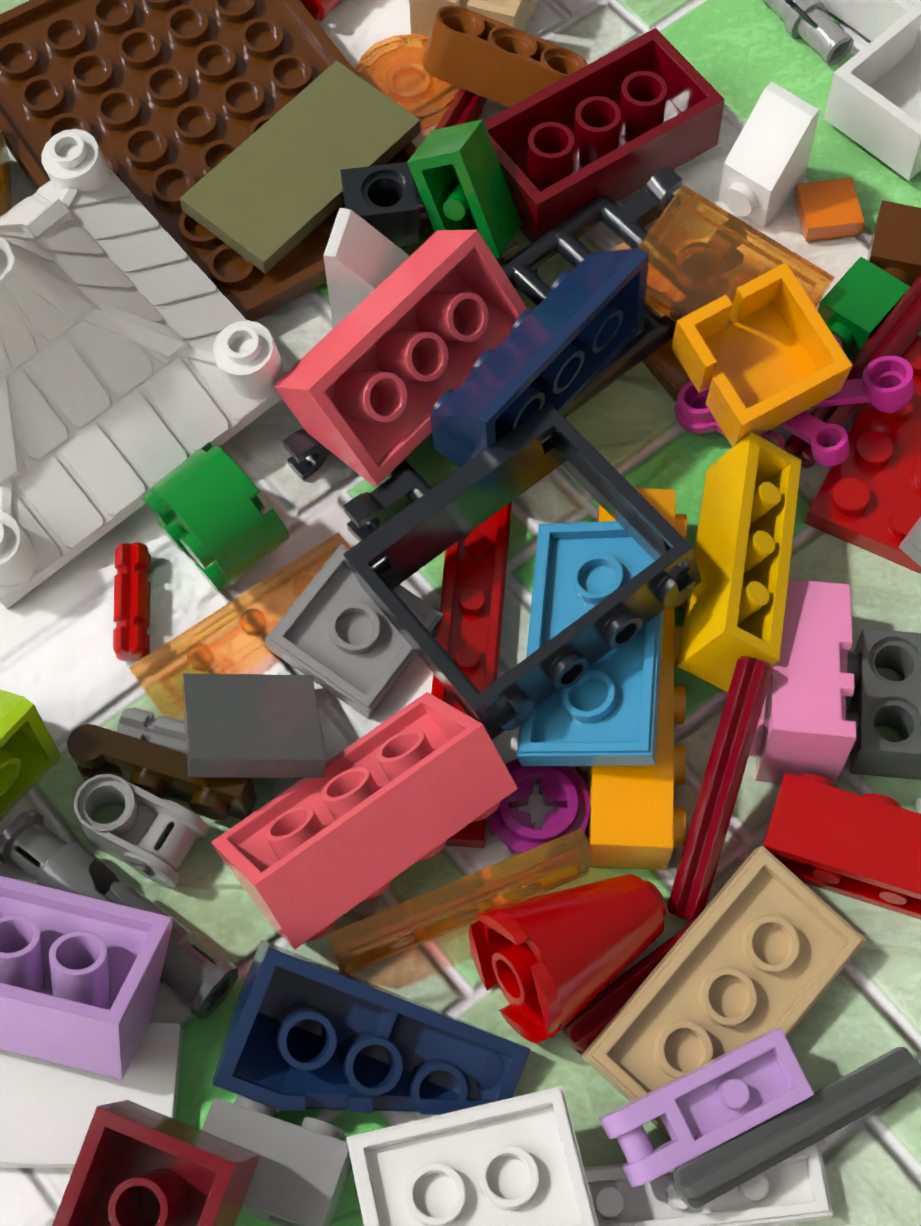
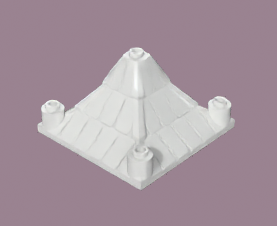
(107, 362)

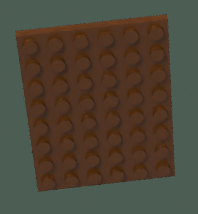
(167, 101)

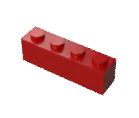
(848, 842)

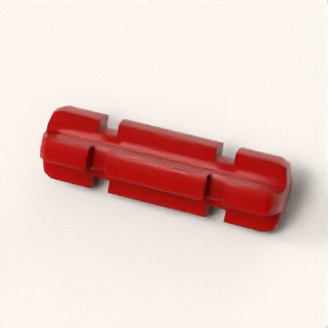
(132, 602)

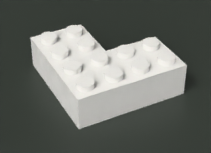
(879, 89)

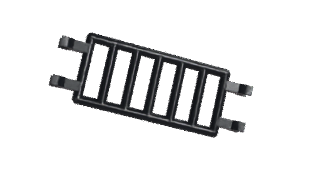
(627, 221)

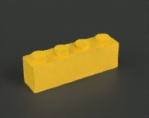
(741, 560)

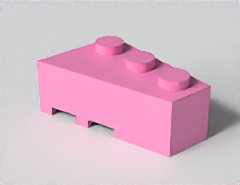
(805, 702)

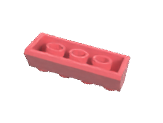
(389, 361)
(368, 818)

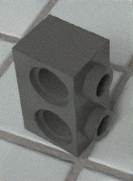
(886, 703)

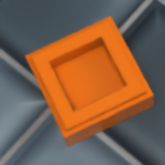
(828, 209)

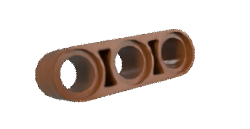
(494, 57)

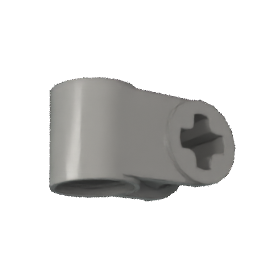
(149, 834)

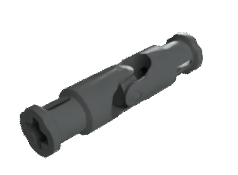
(77, 871)

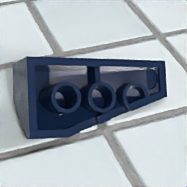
(341, 1043)

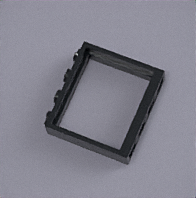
(475, 495)

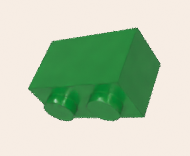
(465, 184)

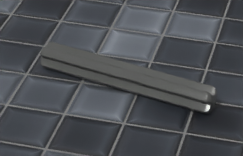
(796, 1127)

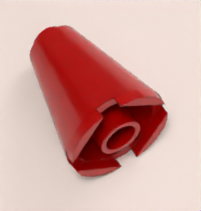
(563, 948)

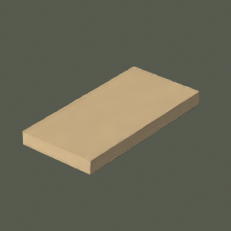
(734, 974)

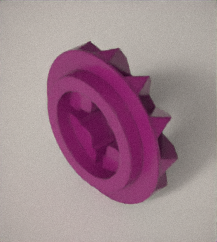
(559, 788)

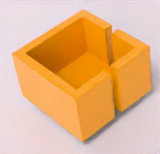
(766, 363)

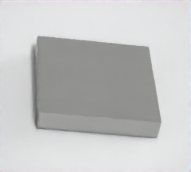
(346, 638)

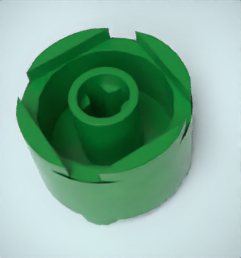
(215, 516)

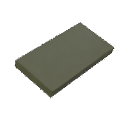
(289, 169)

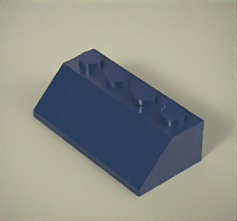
(547, 354)

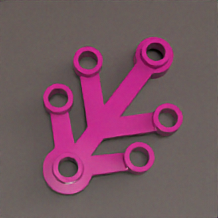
(885, 385)

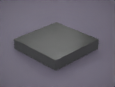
(252, 726)

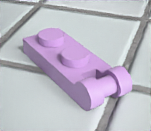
(708, 1105)

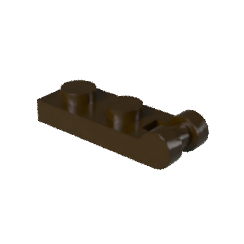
(158, 772)

